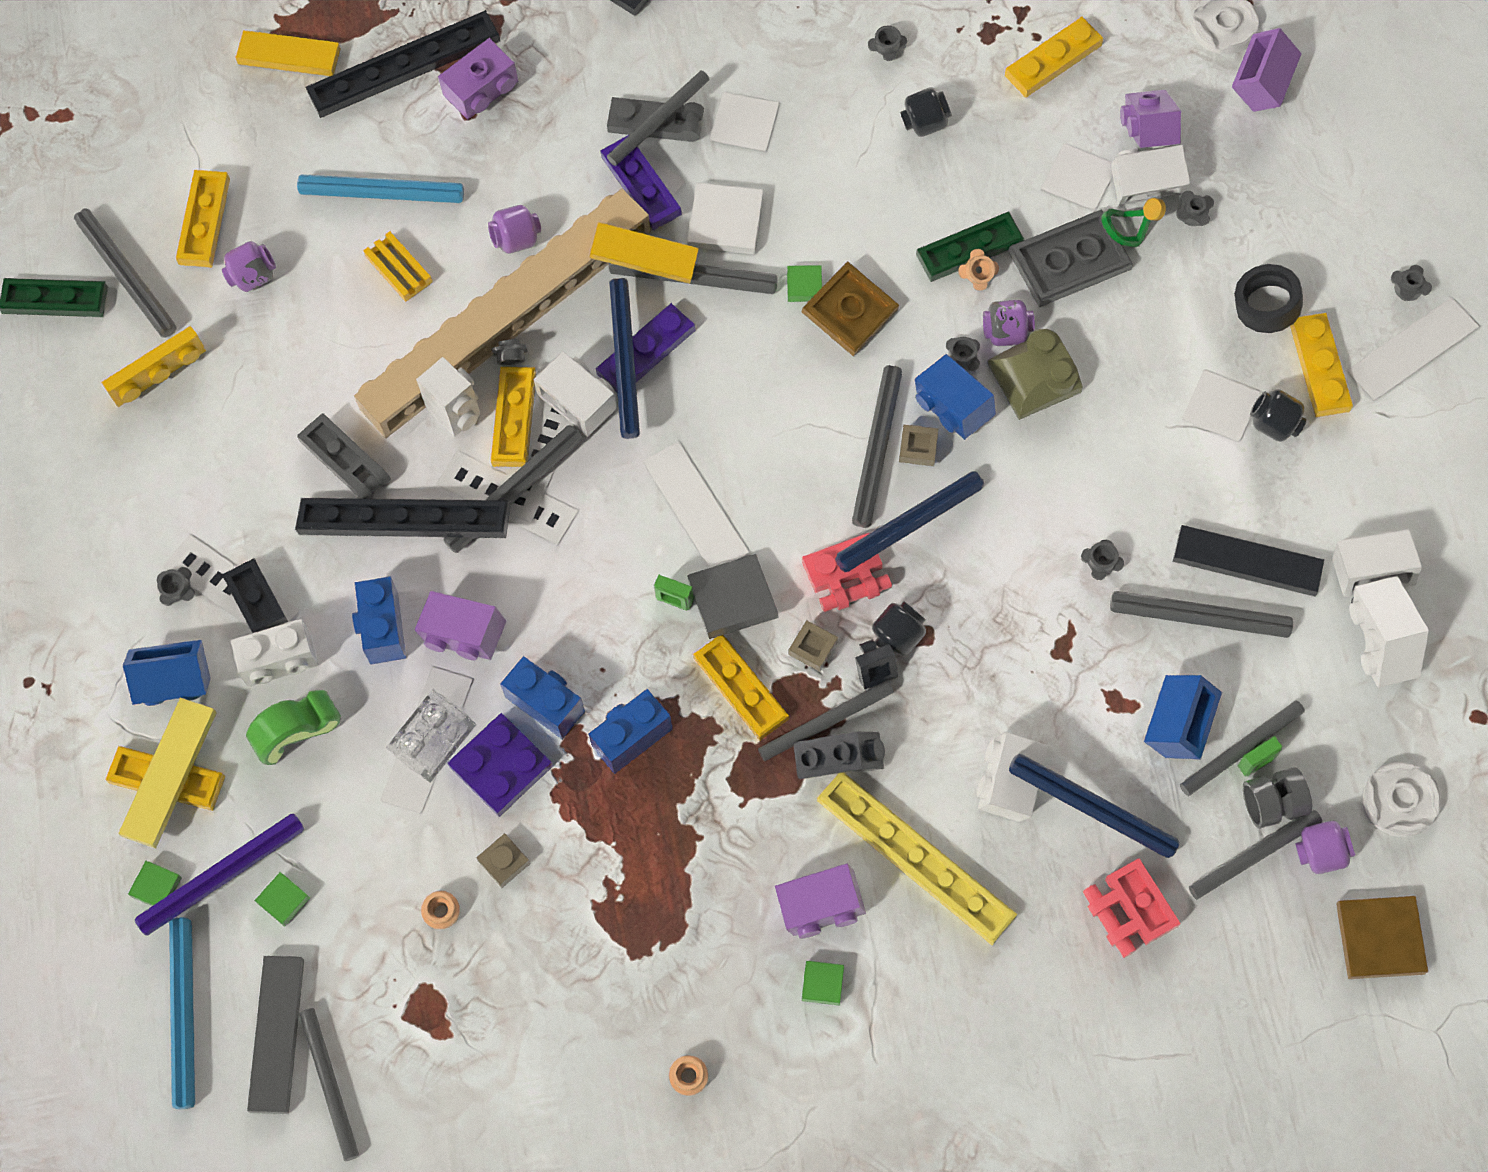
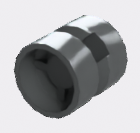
(1282, 796)

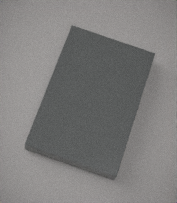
(1069, 259)

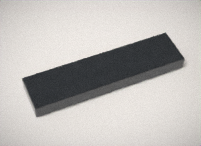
(1248, 560)

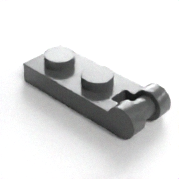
(629, 114)
(343, 456)

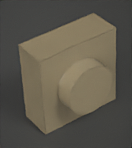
(918, 445)
(813, 645)
(503, 860)

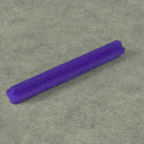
(219, 874)

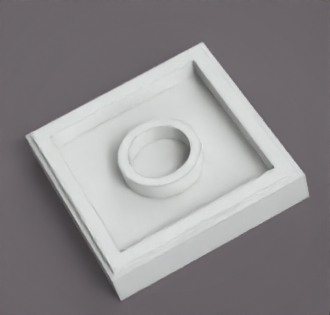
(725, 218)

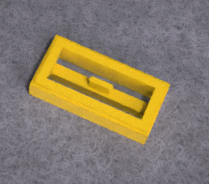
(382, 247)

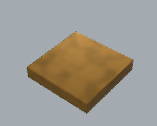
(850, 308)
(1382, 937)

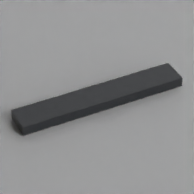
(401, 64)
(403, 517)

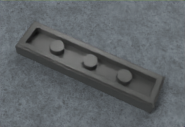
(275, 1035)

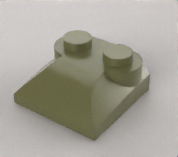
(1036, 373)

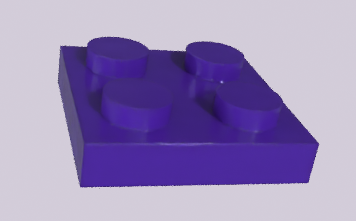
(500, 764)

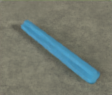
(380, 188)
(181, 1014)

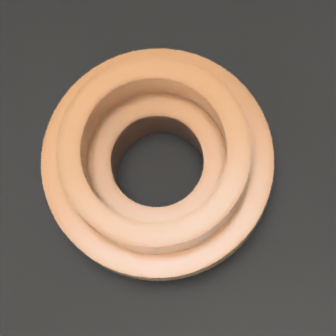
(432, 902)
(685, 1063)

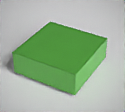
(803, 282)
(673, 592)
(1260, 756)
(154, 884)
(282, 899)
(822, 983)

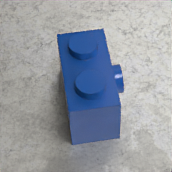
(954, 397)
(379, 620)
(166, 672)
(543, 697)
(1183, 716)
(630, 730)

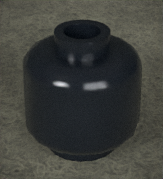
(926, 112)
(1278, 415)
(900, 628)

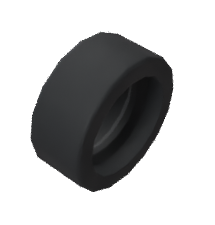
(1265, 276)

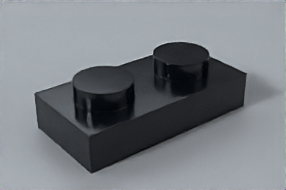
(254, 596)

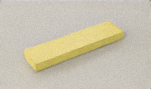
(167, 773)

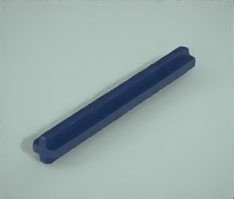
(624, 358)
(909, 521)
(1094, 805)

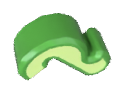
(291, 722)

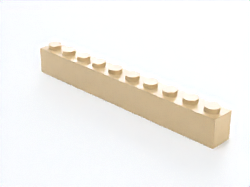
(499, 314)

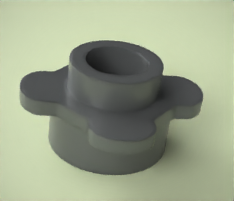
(884, 35)
(1194, 217)
(1407, 291)
(969, 347)
(510, 352)
(1104, 549)
(165, 583)

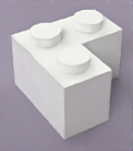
(1391, 630)

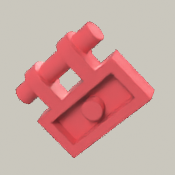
(826, 574)
(1140, 900)

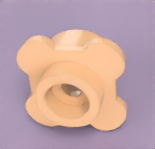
(988, 269)

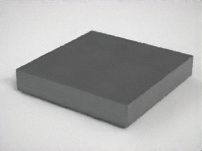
(732, 596)

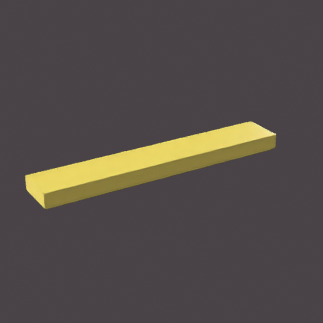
(917, 858)

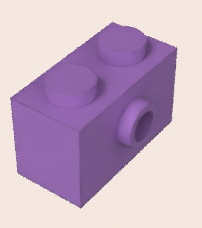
(1266, 70)
(478, 79)
(1151, 118)
(460, 626)
(820, 901)

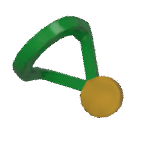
(1153, 210)

